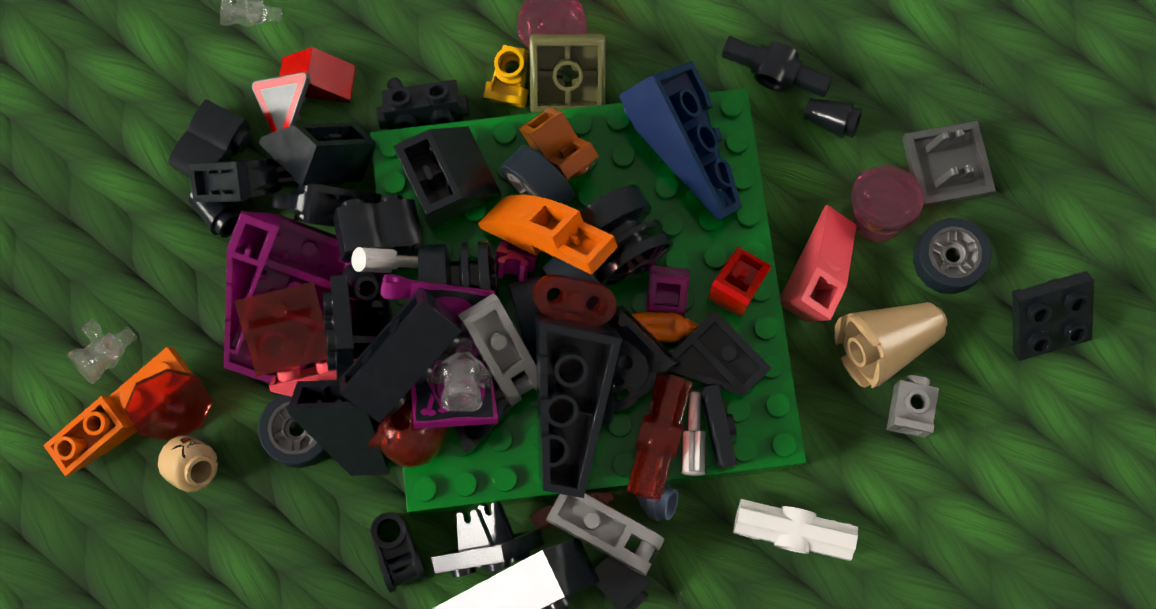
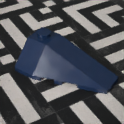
(675, 122)

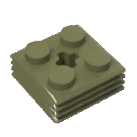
(549, 54)

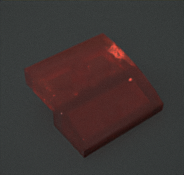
(283, 328)

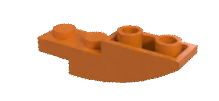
(550, 227)
(105, 420)

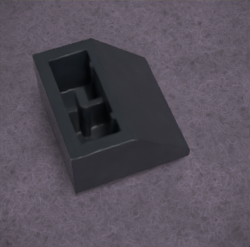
(321, 152)
(446, 172)

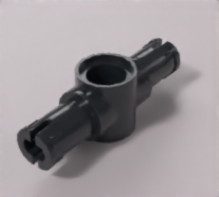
(777, 66)

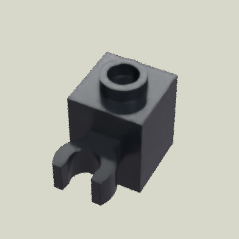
(621, 584)

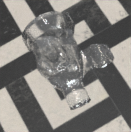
(248, 12)
(101, 353)
(462, 379)

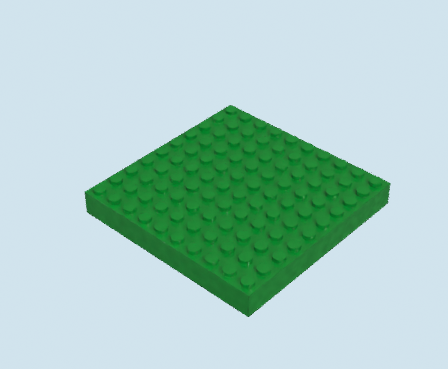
(765, 418)

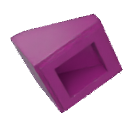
(667, 290)

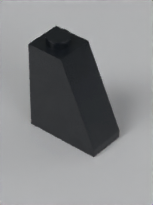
(338, 426)

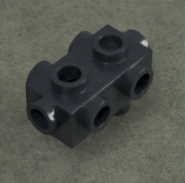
(421, 105)

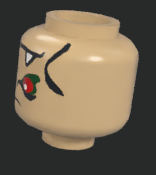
(187, 463)

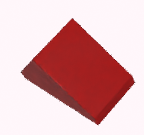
(329, 75)
(738, 282)

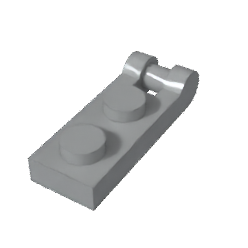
(500, 347)
(605, 530)

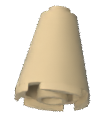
(887, 339)

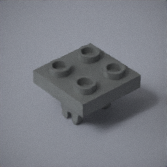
(949, 163)

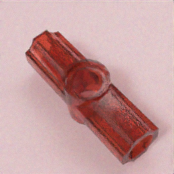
(659, 437)

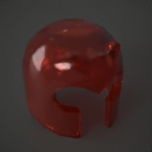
(404, 443)

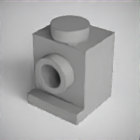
(903, 416)

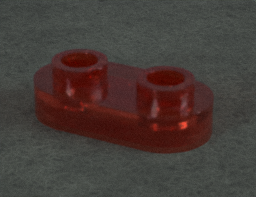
(573, 299)

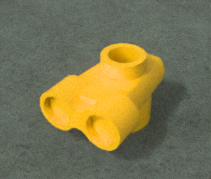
(508, 87)

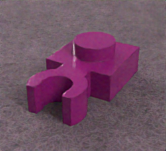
(514, 261)

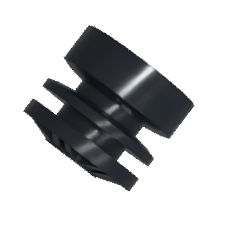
(638, 242)
(437, 267)

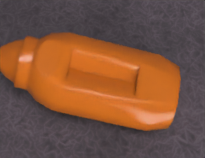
(666, 326)

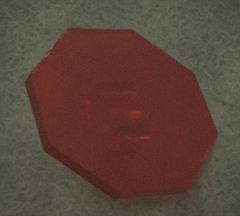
(168, 404)

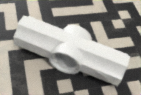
(795, 530)

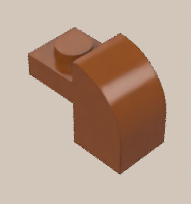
(558, 143)

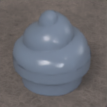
(661, 509)

